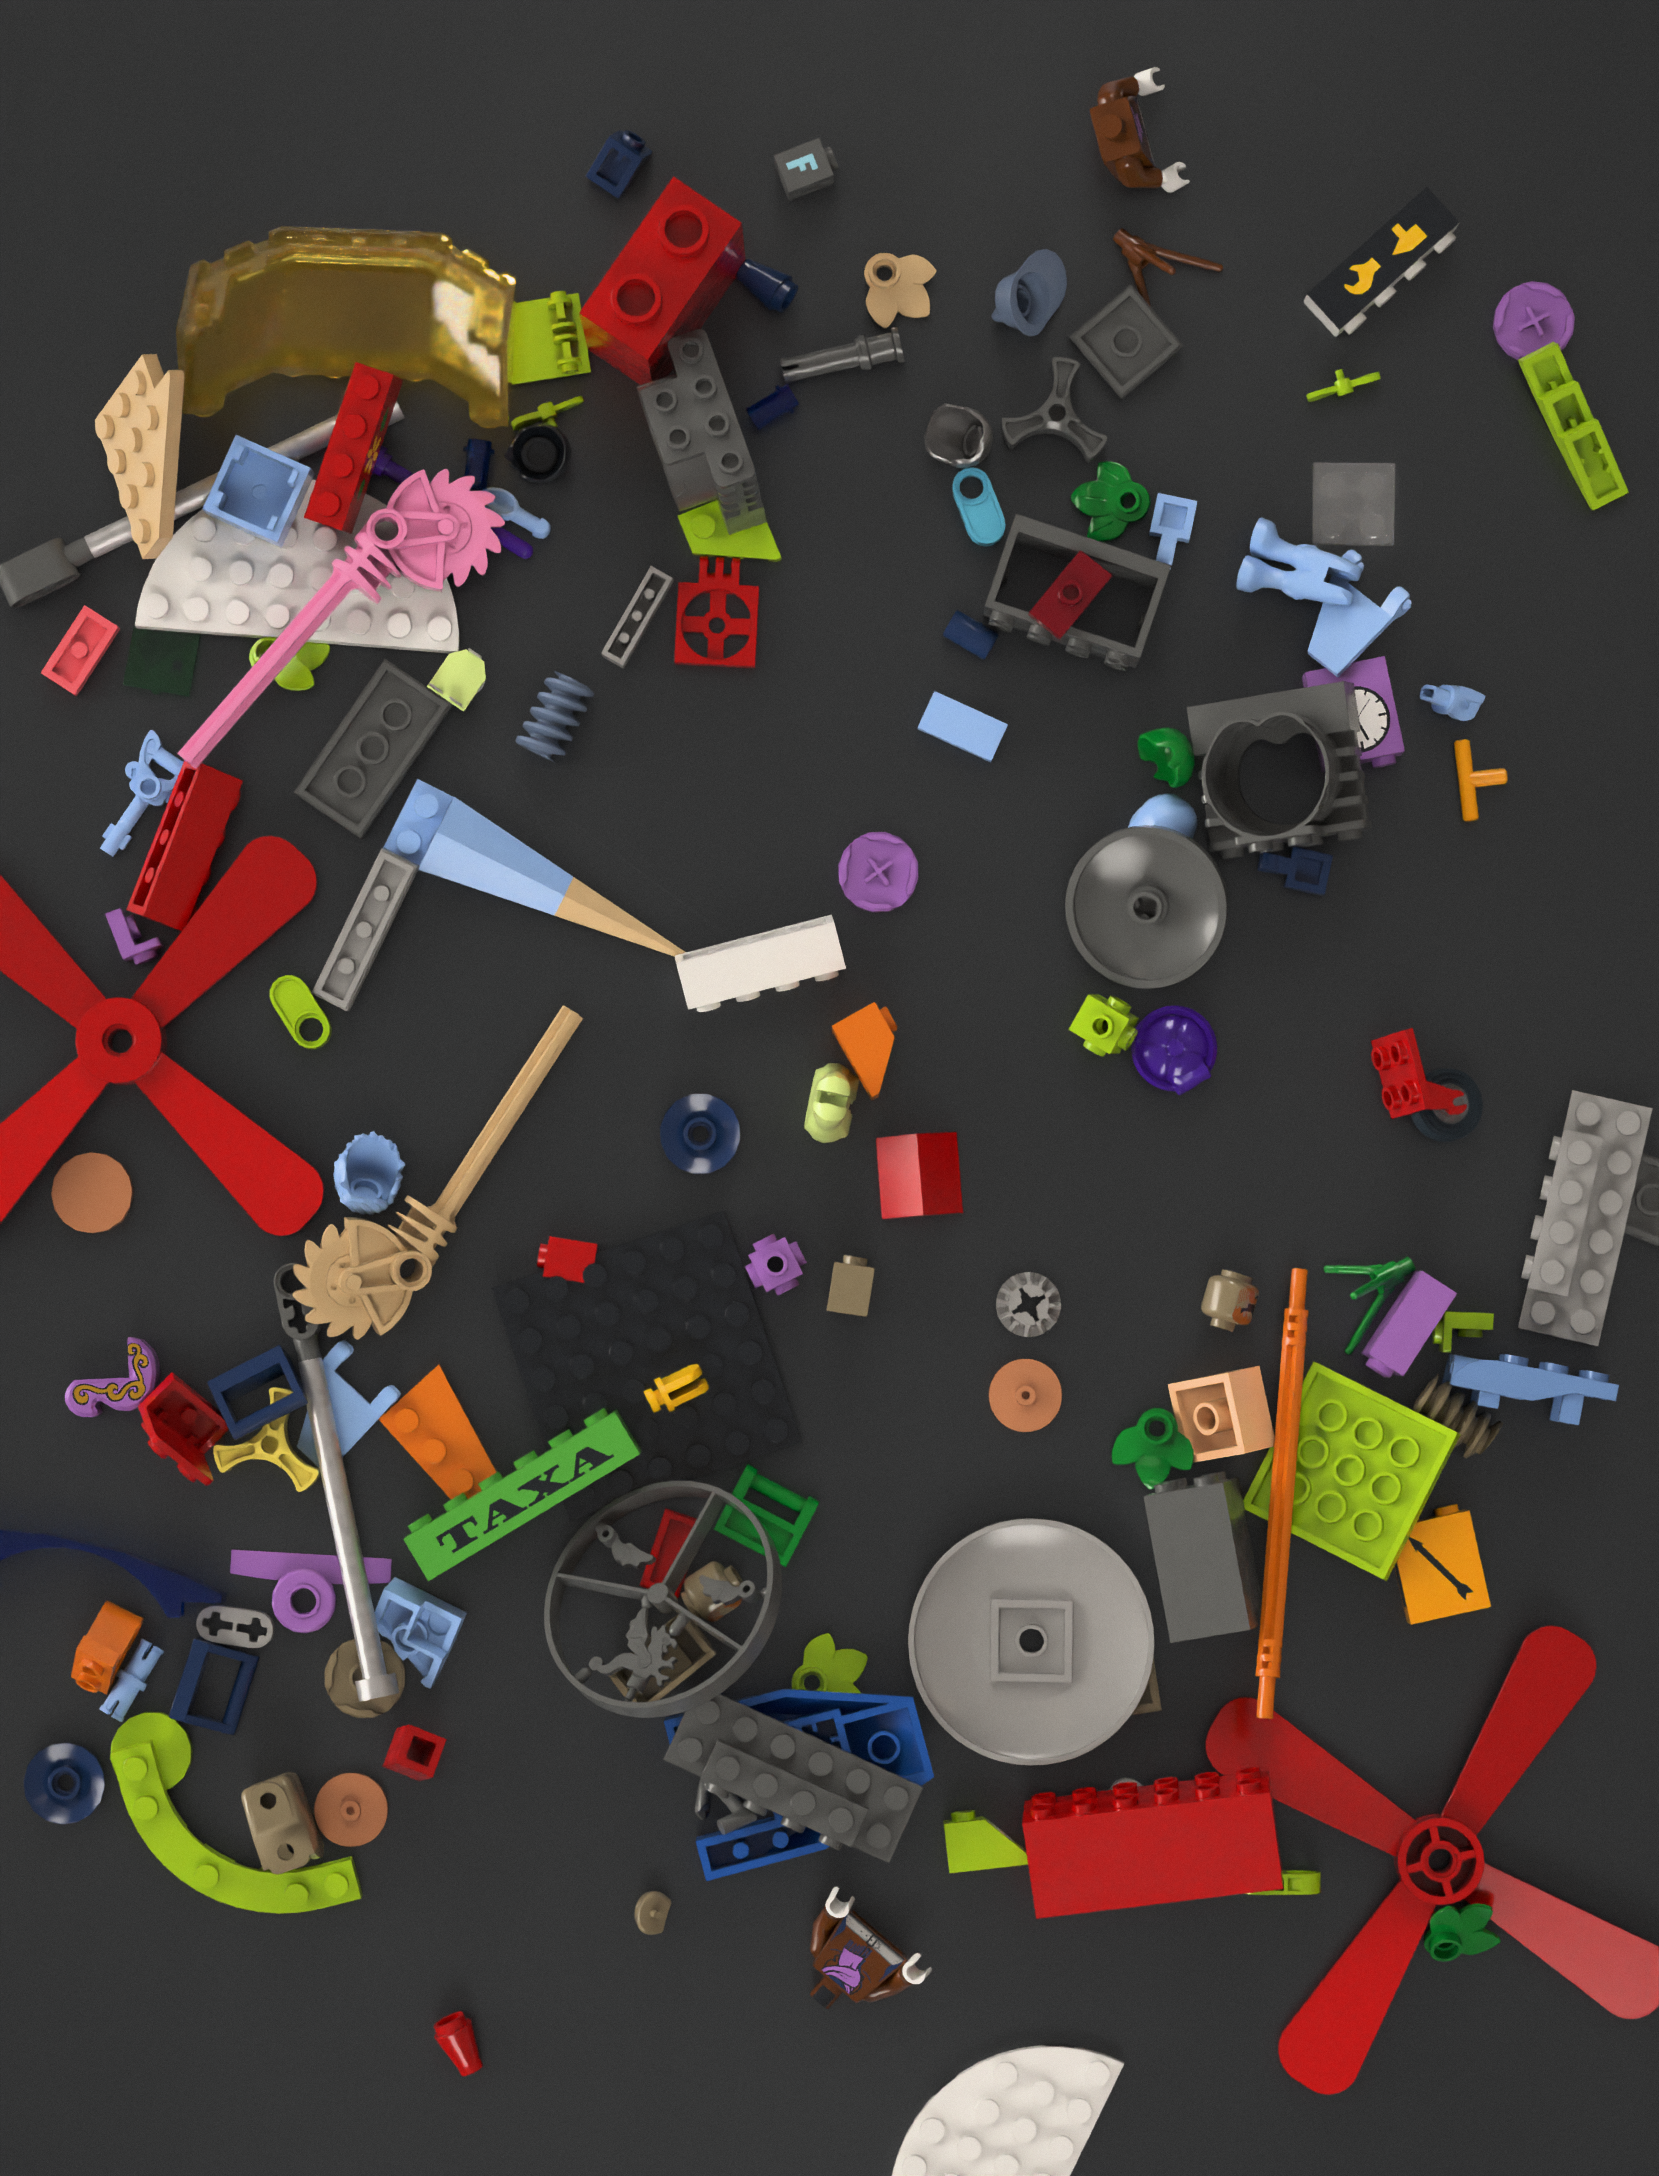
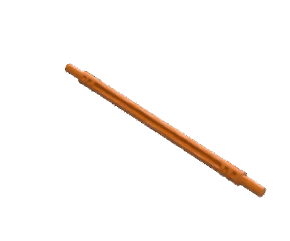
(1282, 1494)

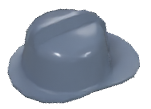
(1032, 293)

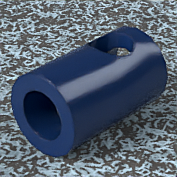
(970, 634)

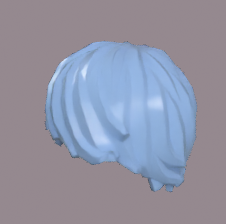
(368, 1174)

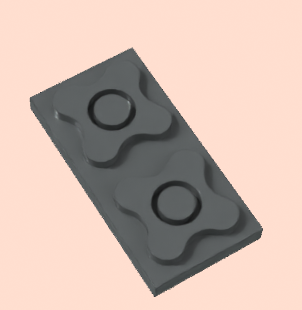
(373, 748)

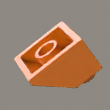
(867, 1044)

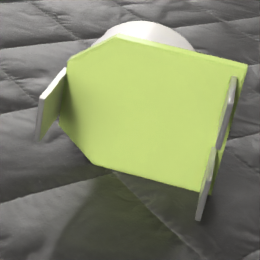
(459, 678)

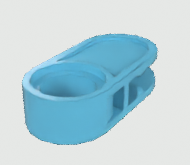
(982, 514)

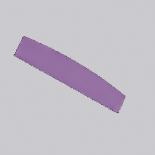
(277, 1564)

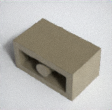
(851, 1286)

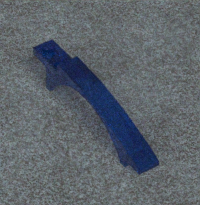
(166, 1584)

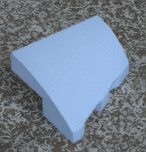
(418, 1626)

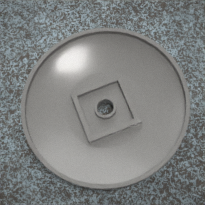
(1018, 1701)

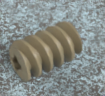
(1449, 1412)

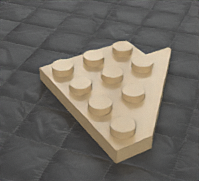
(142, 449)

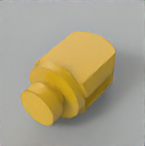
(677, 1388)

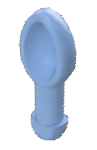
(509, 509)

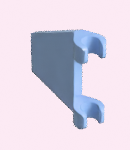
(1348, 630)
(350, 1409)

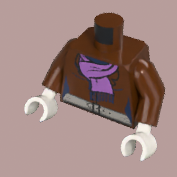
(1124, 136)
(857, 1957)

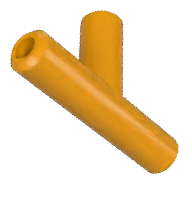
(1470, 779)

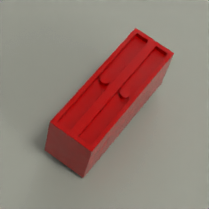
(1152, 1843)

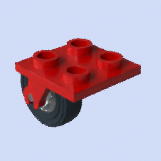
(1441, 1102)

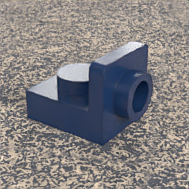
(619, 162)

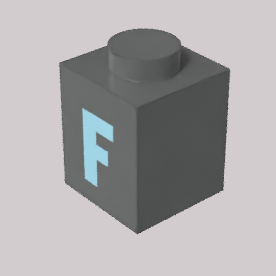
(805, 168)

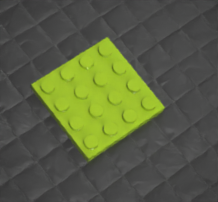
(1358, 1471)

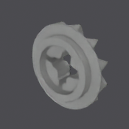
(1022, 1323)

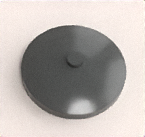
(1147, 906)

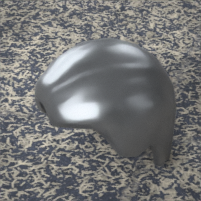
(958, 436)

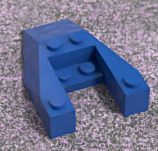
(867, 1725)

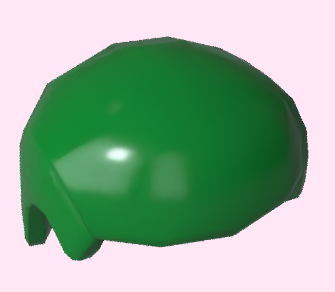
(1170, 753)

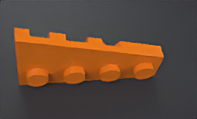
(440, 1436)

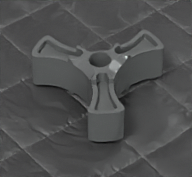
(1056, 416)

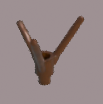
(1142, 253)

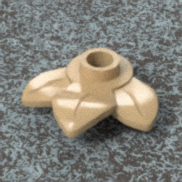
(902, 292)

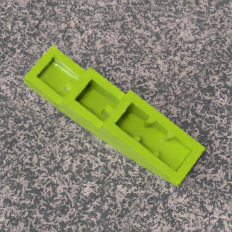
(1573, 426)

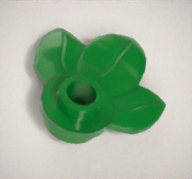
(1105, 499)
(1152, 1453)
(1459, 1932)

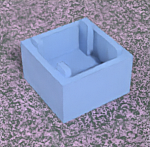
(258, 491)

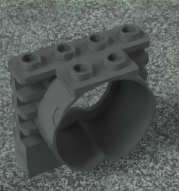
(701, 435)
(1227, 729)

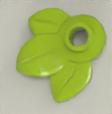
(297, 672)
(833, 1667)

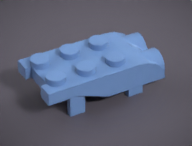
(1514, 1379)

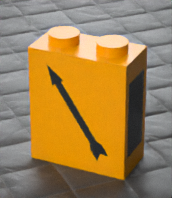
(1441, 1567)

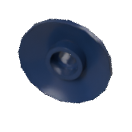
(695, 1112)
(44, 1789)

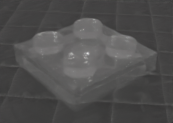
(1353, 504)

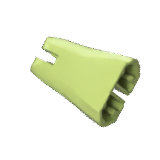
(829, 1103)

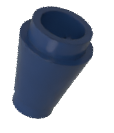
(767, 284)

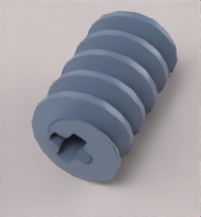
(554, 716)

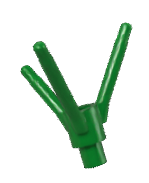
(1383, 1279)

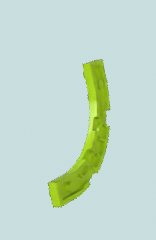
(208, 1869)

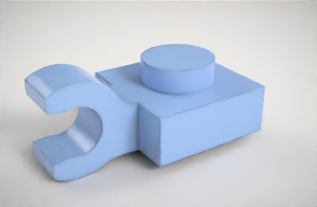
(1172, 523)

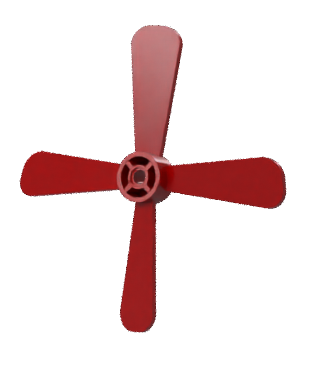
(245, 908)
(1343, 2014)

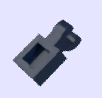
(1303, 870)

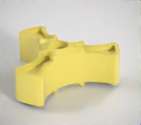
(270, 1445)

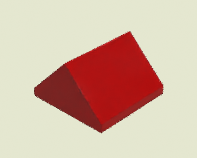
(919, 1175)

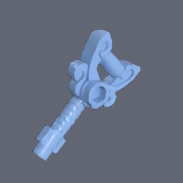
(147, 789)

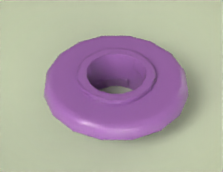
(283, 1605)

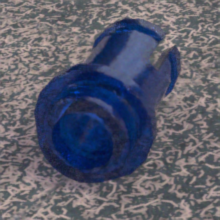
(772, 406)
(478, 462)

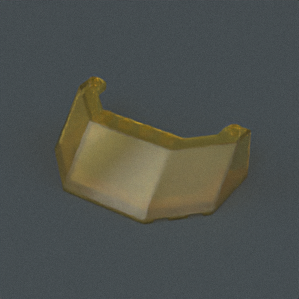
(346, 297)

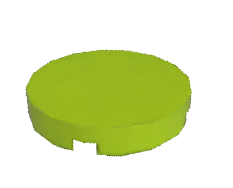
(169, 1740)

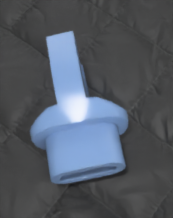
(1456, 701)

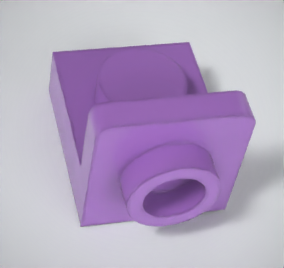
(126, 931)

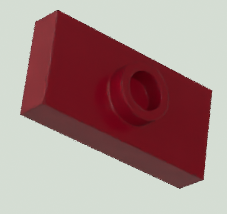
(1070, 595)

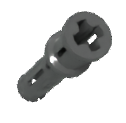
(862, 353)

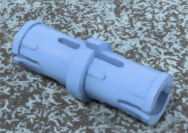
(131, 1680)

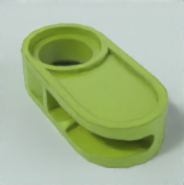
(295, 1005)
(1297, 1883)

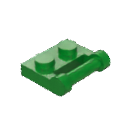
(783, 1533)

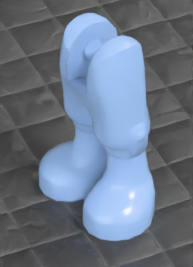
(1310, 565)

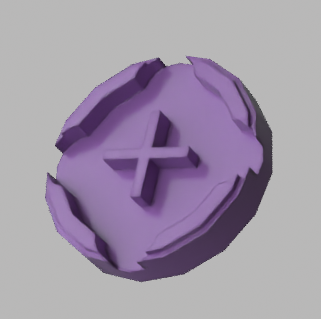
(1532, 318)
(878, 872)

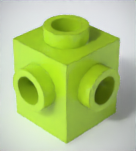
(1092, 1021)

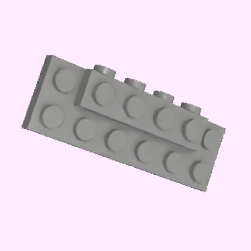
(1583, 1218)

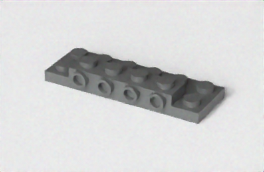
(794, 1776)

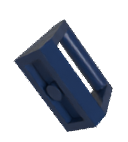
(250, 1377)
(192, 1678)

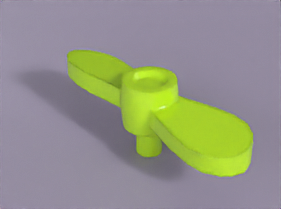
(1342, 385)
(546, 412)

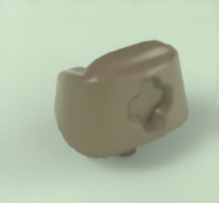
(652, 1912)

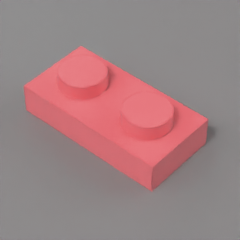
(80, 650)

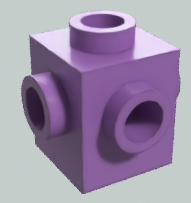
(784, 1279)

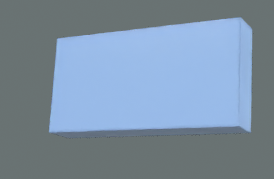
(962, 726)

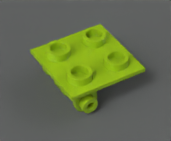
(549, 339)

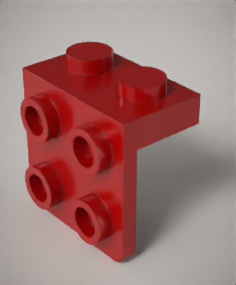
(182, 1426)

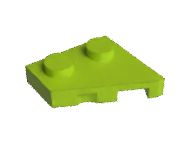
(709, 536)

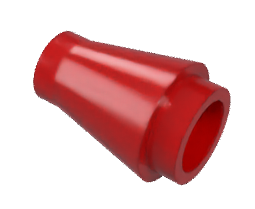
(458, 2041)

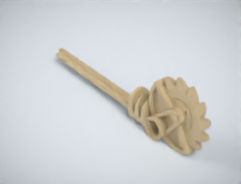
(357, 1273)

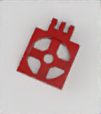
(718, 586)

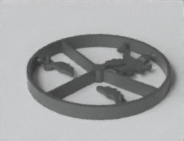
(649, 1661)

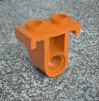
(105, 1648)

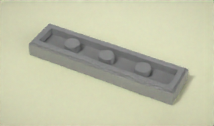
(365, 929)

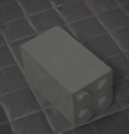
(1203, 1557)

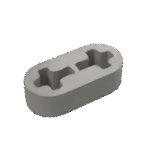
(235, 1636)

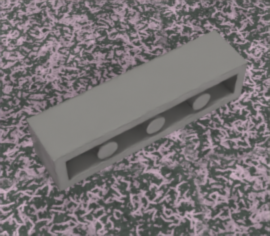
(637, 617)

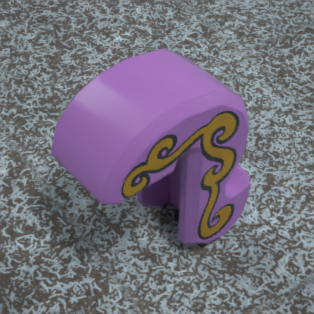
(123, 1394)

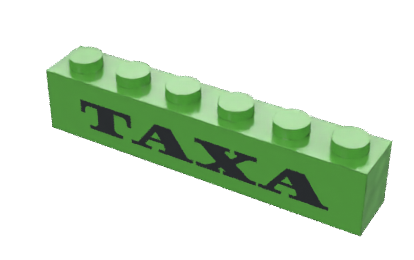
(522, 1494)

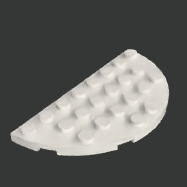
(243, 586)
(1011, 2115)

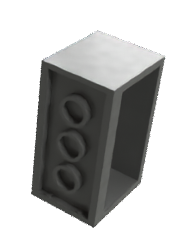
(1065, 546)

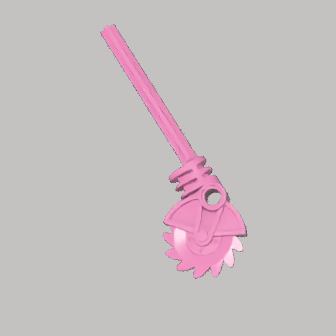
(439, 534)

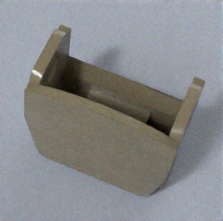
(691, 1653)
(282, 1816)

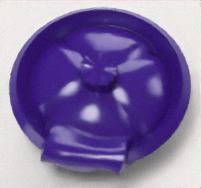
(1174, 1049)

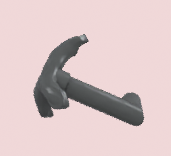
(740, 1815)

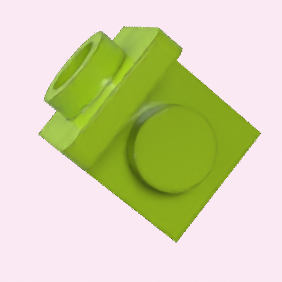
(1468, 1325)

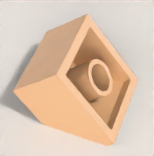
(1223, 1413)

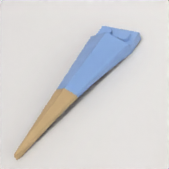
(472, 851)

